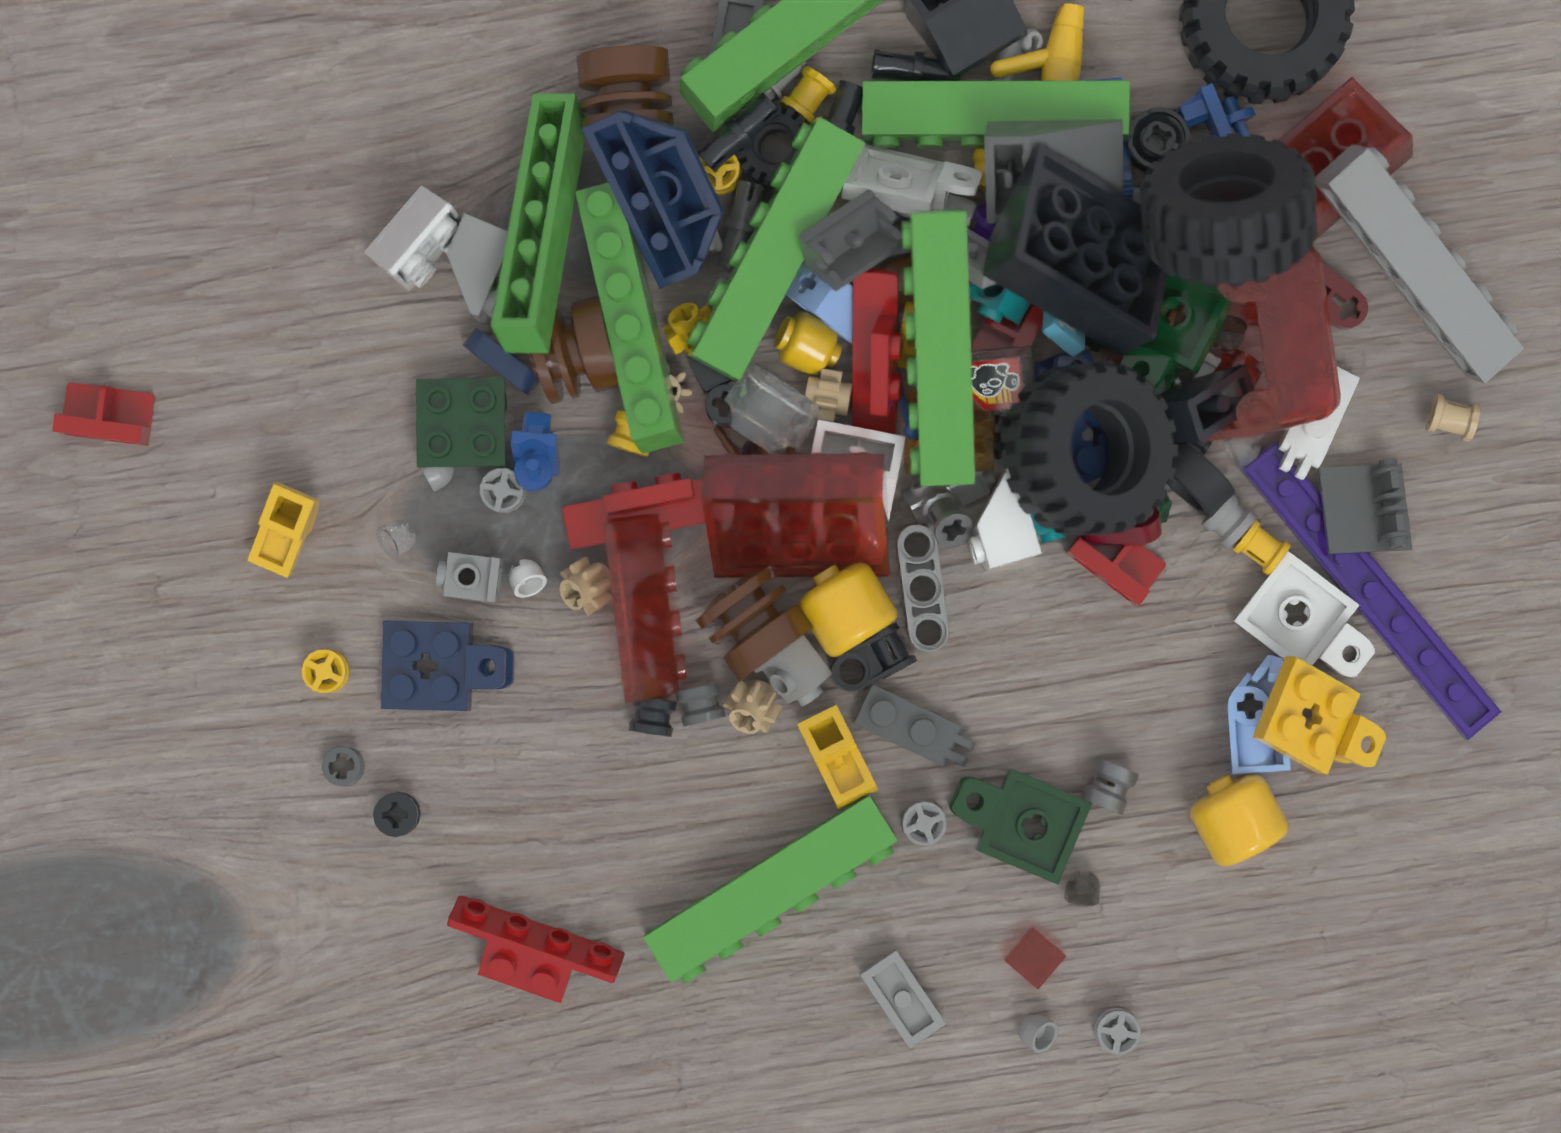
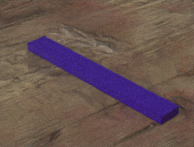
(1378, 598)

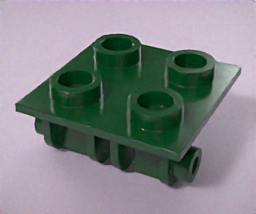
(460, 422)

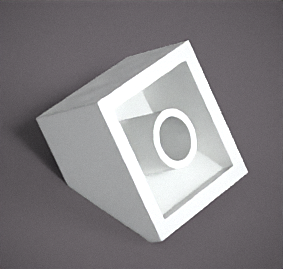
(1003, 530)

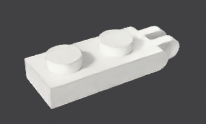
(1312, 440)

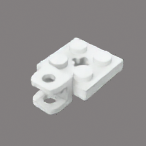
(912, 182)
(1322, 634)

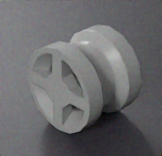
(496, 481)
(1230, 522)
(933, 827)
(1120, 1037)

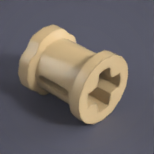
(1453, 417)

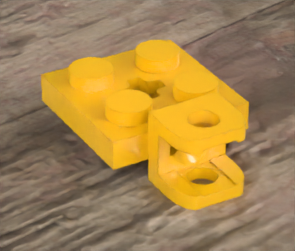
(1333, 729)

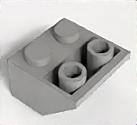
(477, 263)

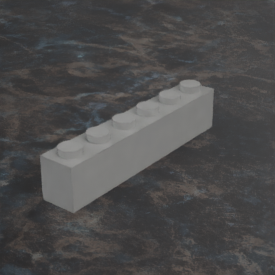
(1419, 263)

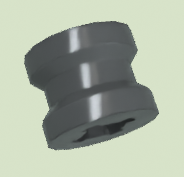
(700, 704)

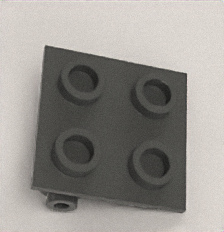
(1365, 508)

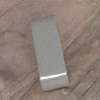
(929, 567)

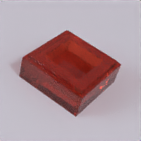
(1035, 957)

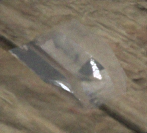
(770, 410)

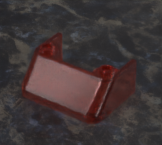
(1295, 352)

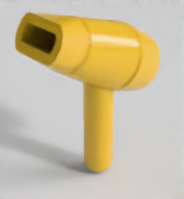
(1062, 55)

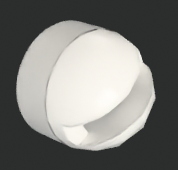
(526, 578)

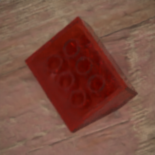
(795, 513)

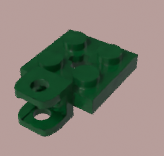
(1182, 344)
(1001, 818)

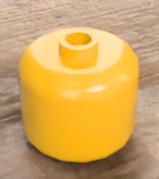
(847, 607)
(1238, 818)

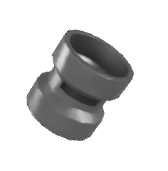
(1105, 795)

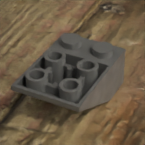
(1086, 143)

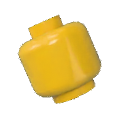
(807, 343)

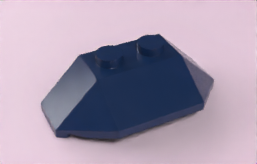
(659, 191)

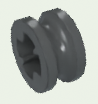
(333, 756)

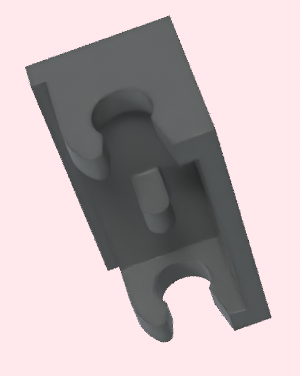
(851, 240)

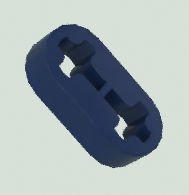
(501, 362)

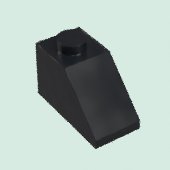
(1206, 402)

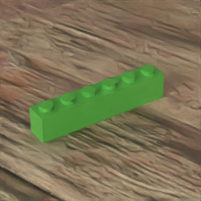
(764, 54)
(962, 109)
(539, 224)
(773, 252)
(630, 321)
(942, 347)
(769, 889)

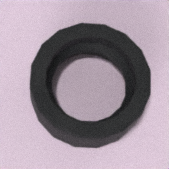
(1199, 481)

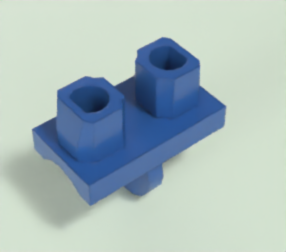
(1207, 109)
(535, 452)

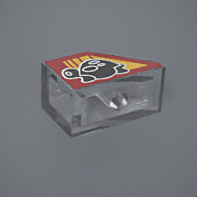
(1000, 376)

